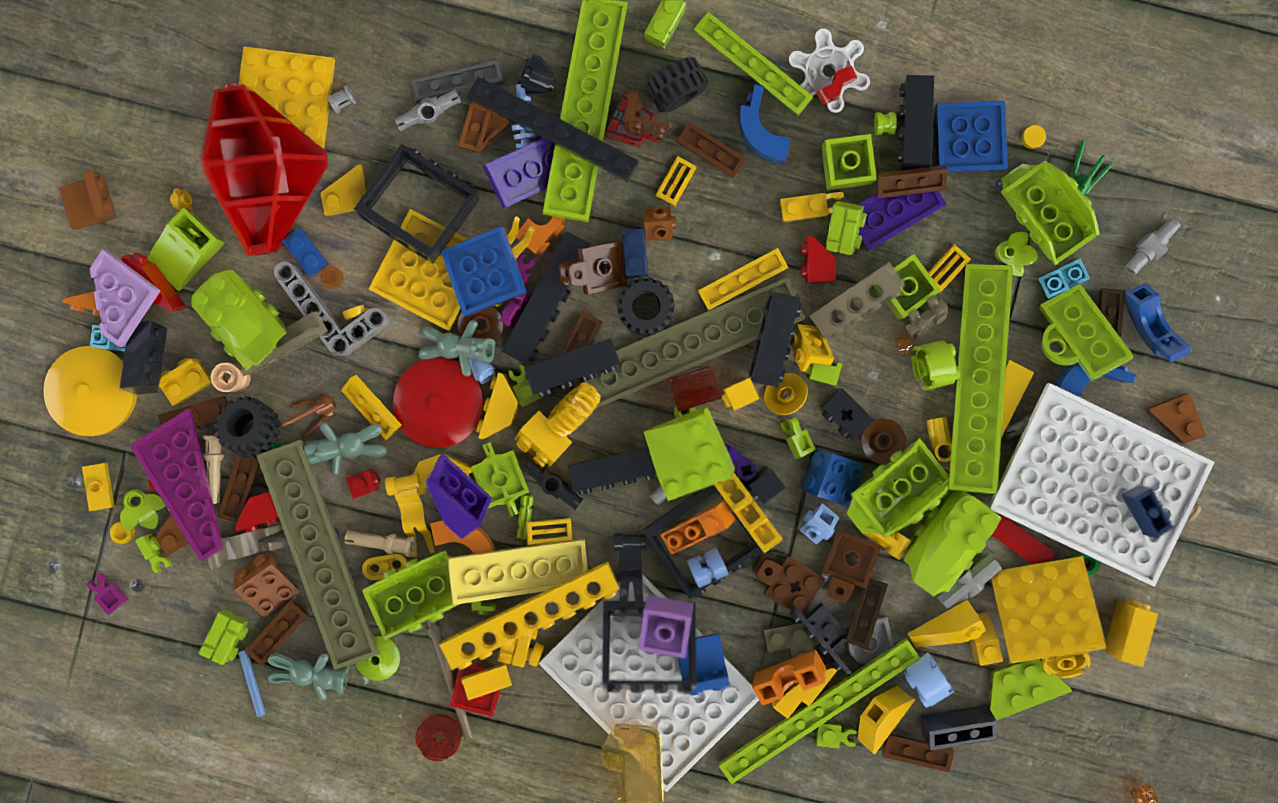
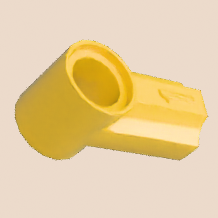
(939, 436)
(894, 544)

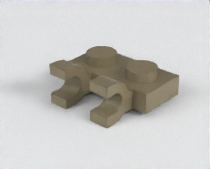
(921, 323)

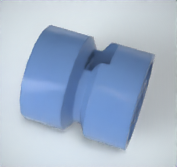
(714, 562)

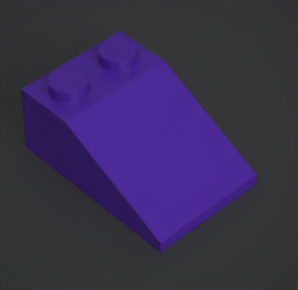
(457, 497)

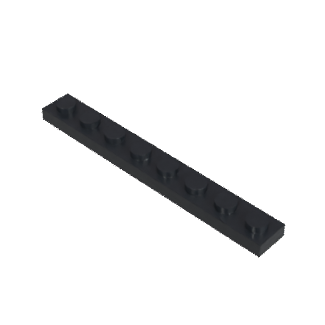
(553, 129)

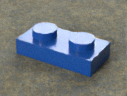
(305, 252)

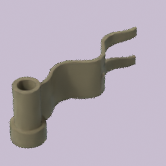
(245, 545)

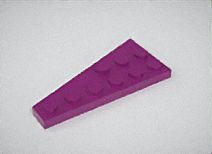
(178, 473)

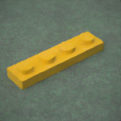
(743, 279)

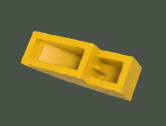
(795, 694)

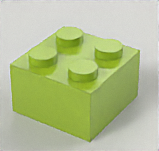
(848, 162)
(917, 287)

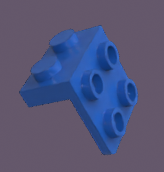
(832, 477)
(710, 665)

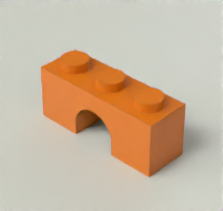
(542, 233)
(775, 680)

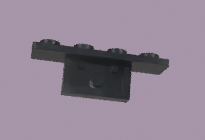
(826, 629)

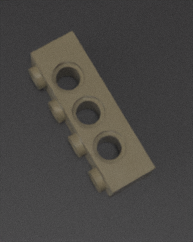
(825, 317)

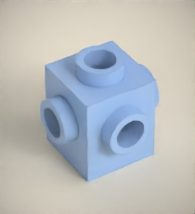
(819, 523)

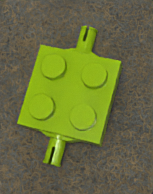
(501, 478)

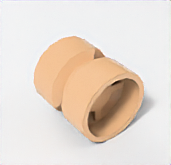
(228, 377)

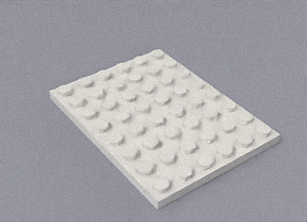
(1073, 475)
(685, 722)

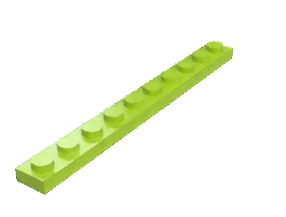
(820, 711)

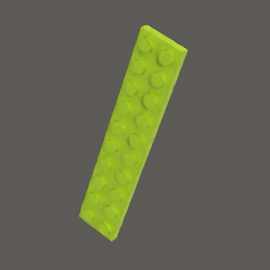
(586, 105)
(981, 379)

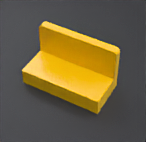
(486, 681)

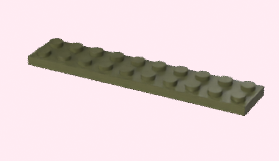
(687, 344)
(318, 554)

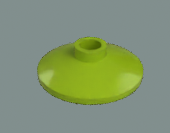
(389, 661)

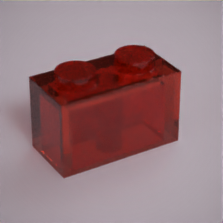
(694, 388)

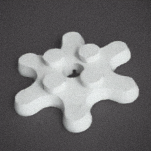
(828, 55)

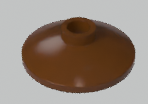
(491, 318)
(894, 440)

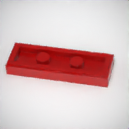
(1021, 542)

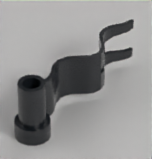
(630, 569)

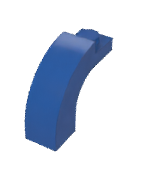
(757, 138)
(1151, 324)
(1074, 379)

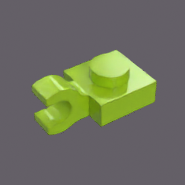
(799, 440)
(151, 551)

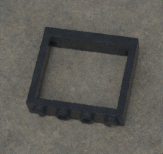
(430, 167)
(732, 564)
(612, 608)

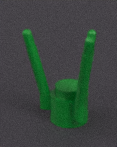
(1084, 181)

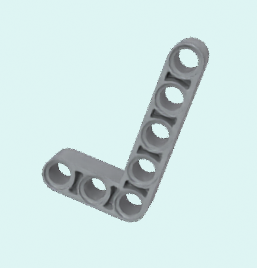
(337, 332)

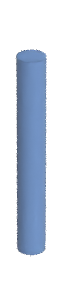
(251, 682)

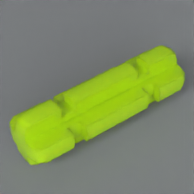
(524, 515)

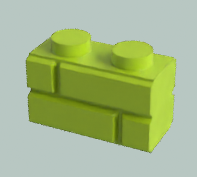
(664, 23)
(845, 227)
(224, 636)

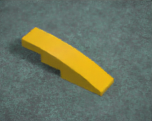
(749, 513)

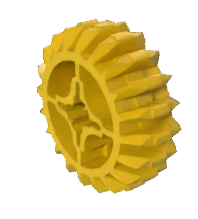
(573, 409)

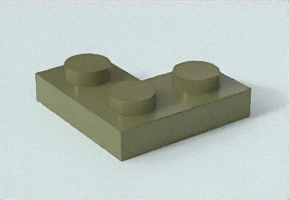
(787, 637)

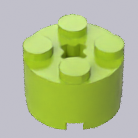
(935, 364)

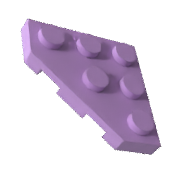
(120, 297)

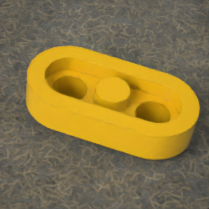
(385, 564)

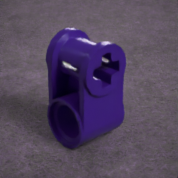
(739, 460)

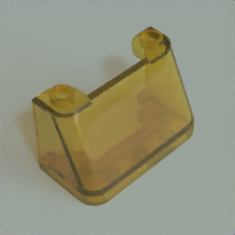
(638, 756)

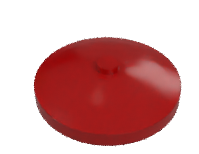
(438, 403)

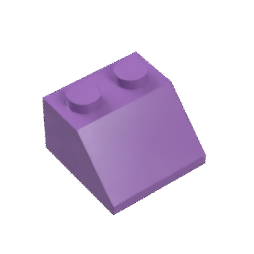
(665, 626)

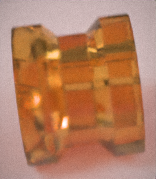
(1144, 795)

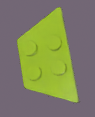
(1022, 687)

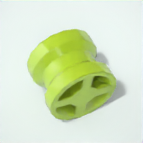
(885, 123)

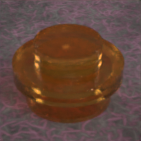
(332, 277)
(904, 344)

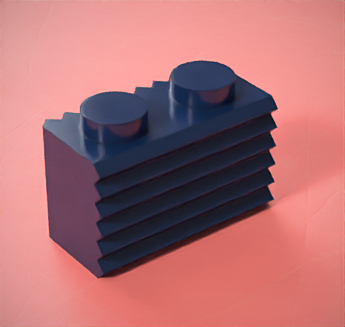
(635, 253)
(1147, 511)

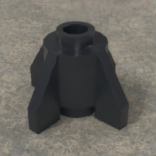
(536, 76)

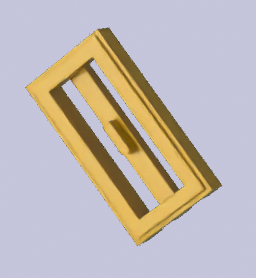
(666, 198)
(960, 253)
(530, 532)

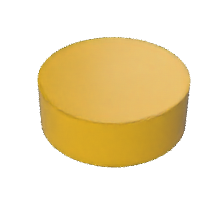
(1033, 137)
(354, 312)
(120, 535)
(536, 654)

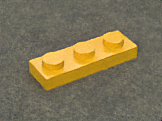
(370, 406)

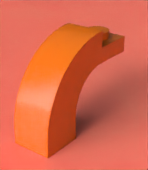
(477, 540)

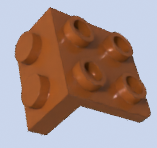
(87, 201)
(264, 584)

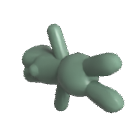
(453, 346)
(347, 445)
(305, 673)

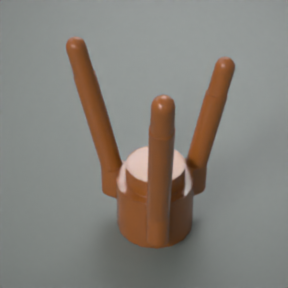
(323, 405)

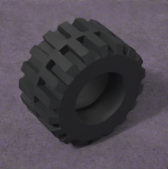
(677, 84)
(652, 287)
(234, 419)

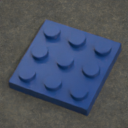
(971, 136)
(483, 271)

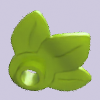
(1019, 252)
(143, 513)

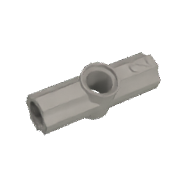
(970, 582)

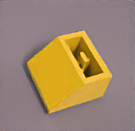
(541, 441)

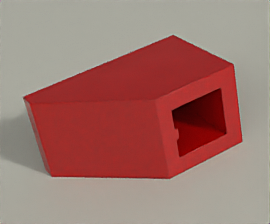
(819, 263)
(257, 511)

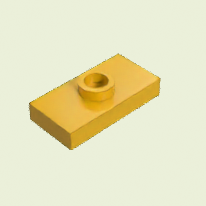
(98, 486)

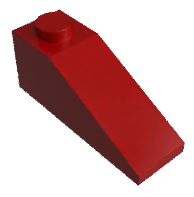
(167, 296)

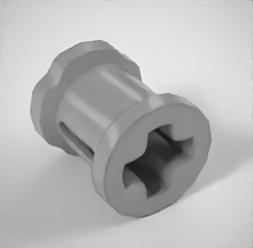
(341, 99)

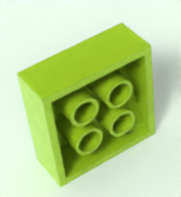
(688, 453)

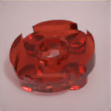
(427, 743)

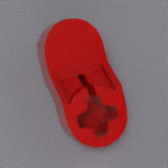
(841, 78)

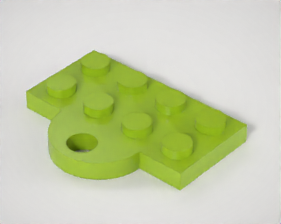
(1082, 334)

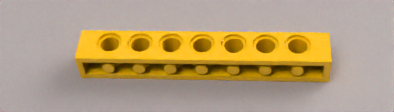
(459, 657)

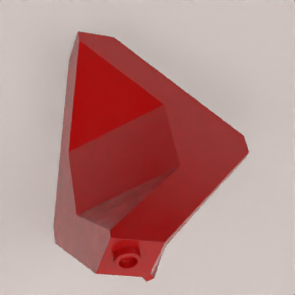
(258, 167)

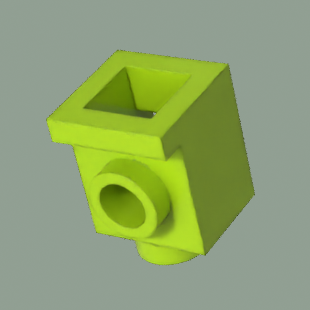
(824, 373)

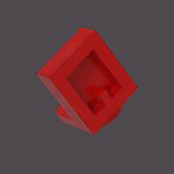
(363, 483)

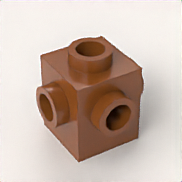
(658, 223)

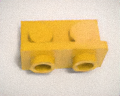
(810, 347)
(184, 380)

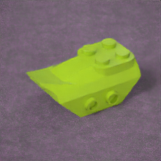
(1050, 208)
(239, 317)
(899, 491)
(949, 541)
(411, 595)

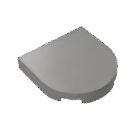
(879, 643)

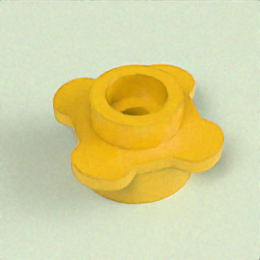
(181, 199)

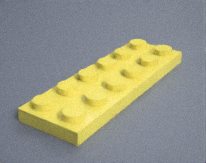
(515, 570)

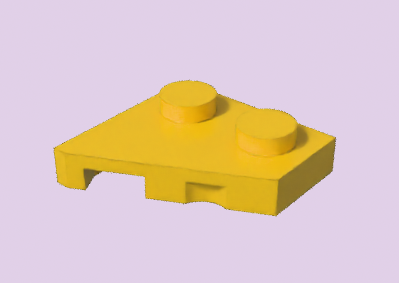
(345, 192)

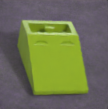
(184, 248)

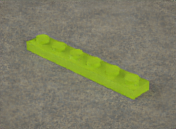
(753, 63)

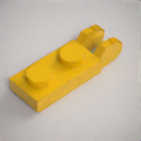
(807, 206)

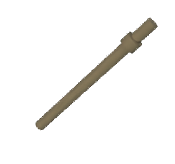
(434, 632)

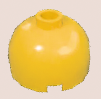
(1067, 665)

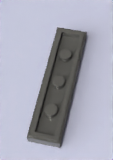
(459, 79)

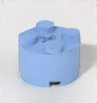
(929, 680)

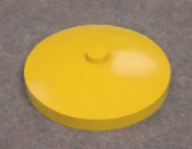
(86, 393)

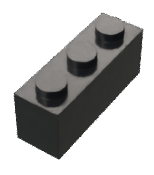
(143, 359)
(959, 727)

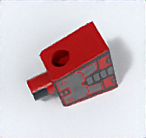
(615, 129)

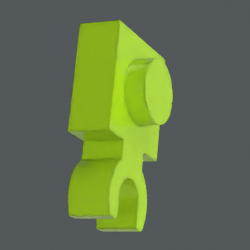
(523, 388)
(831, 735)

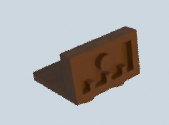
(637, 125)

